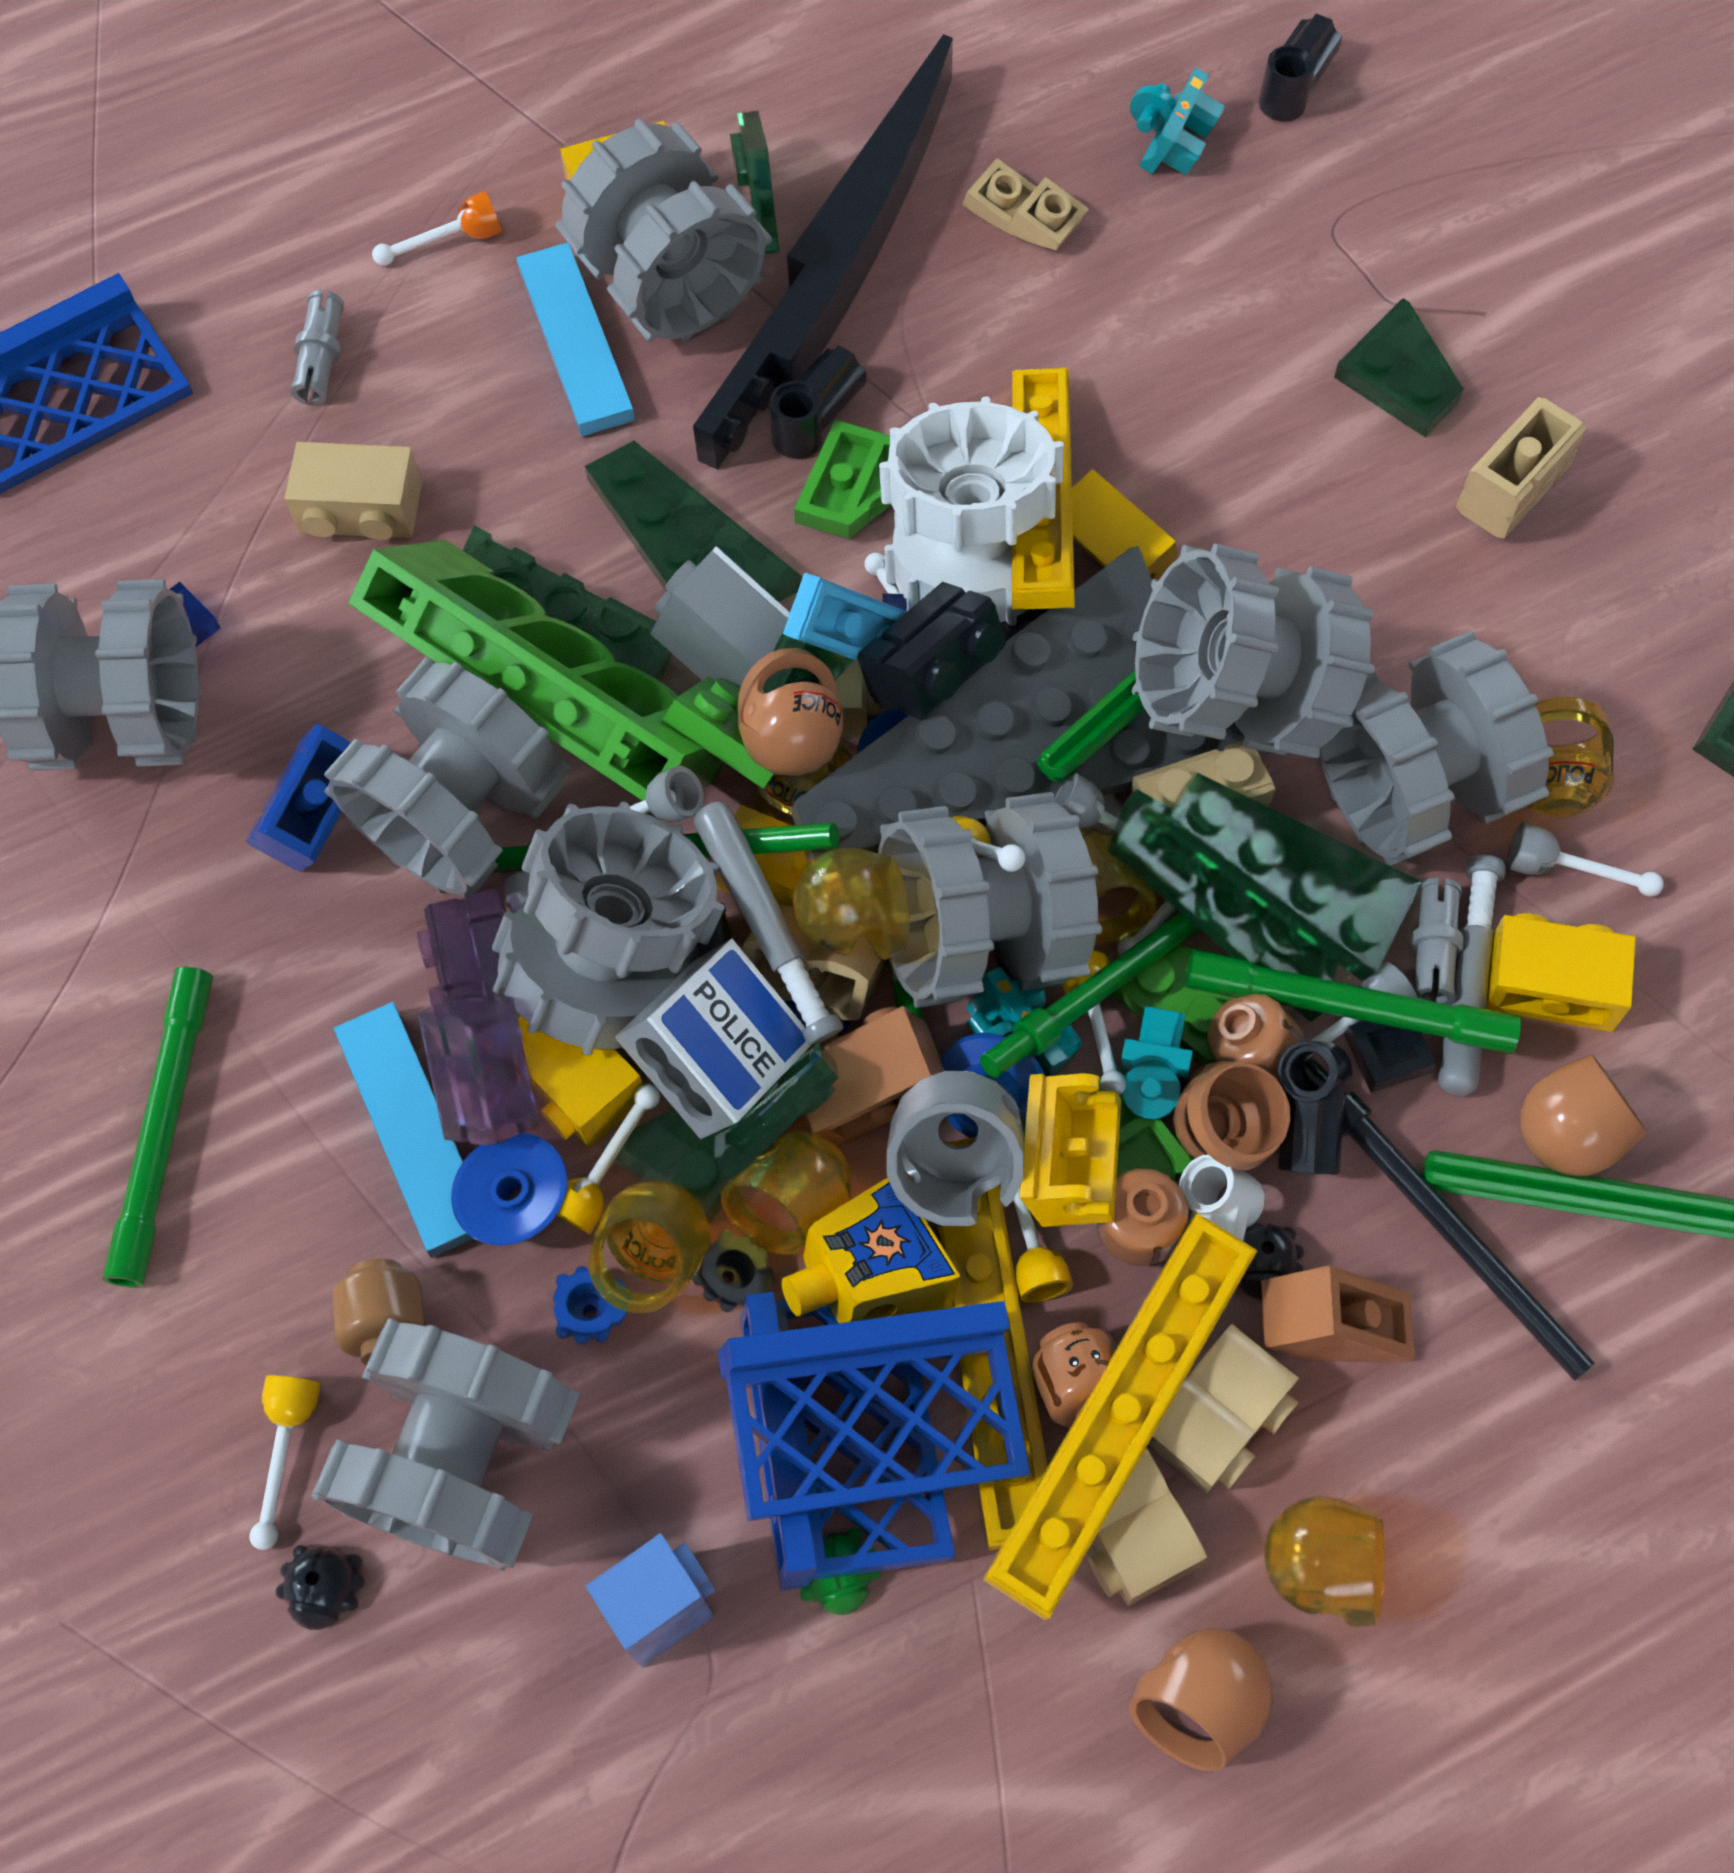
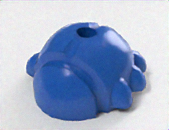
(577, 1296)

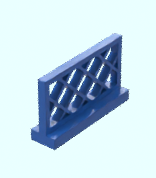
(84, 327)
(863, 1346)
(799, 1536)

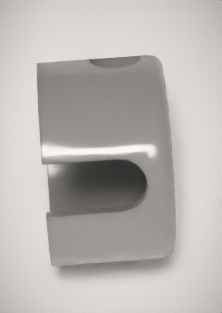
(949, 1177)

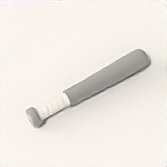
(761, 911)
(1462, 1063)

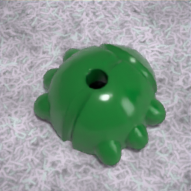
(843, 1593)

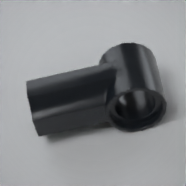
(1297, 67)
(808, 405)
(1316, 1116)

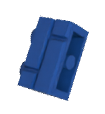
(298, 810)

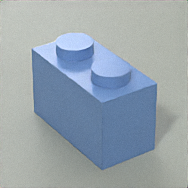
(653, 1598)

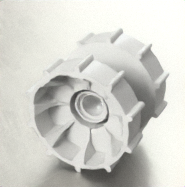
(961, 495)

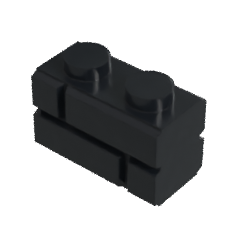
(932, 650)

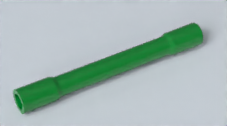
(1457, 1023)
(136, 1227)

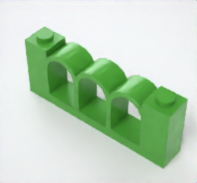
(548, 668)

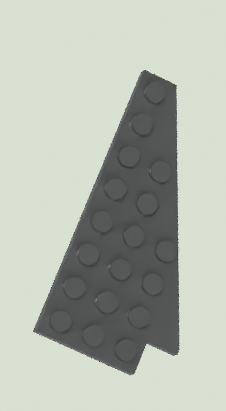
(1005, 715)

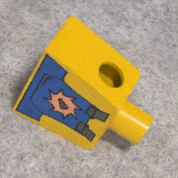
(872, 1262)

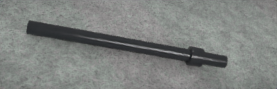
(1454, 1229)

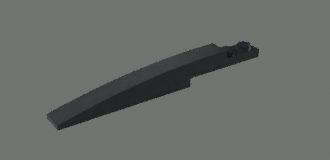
(830, 260)

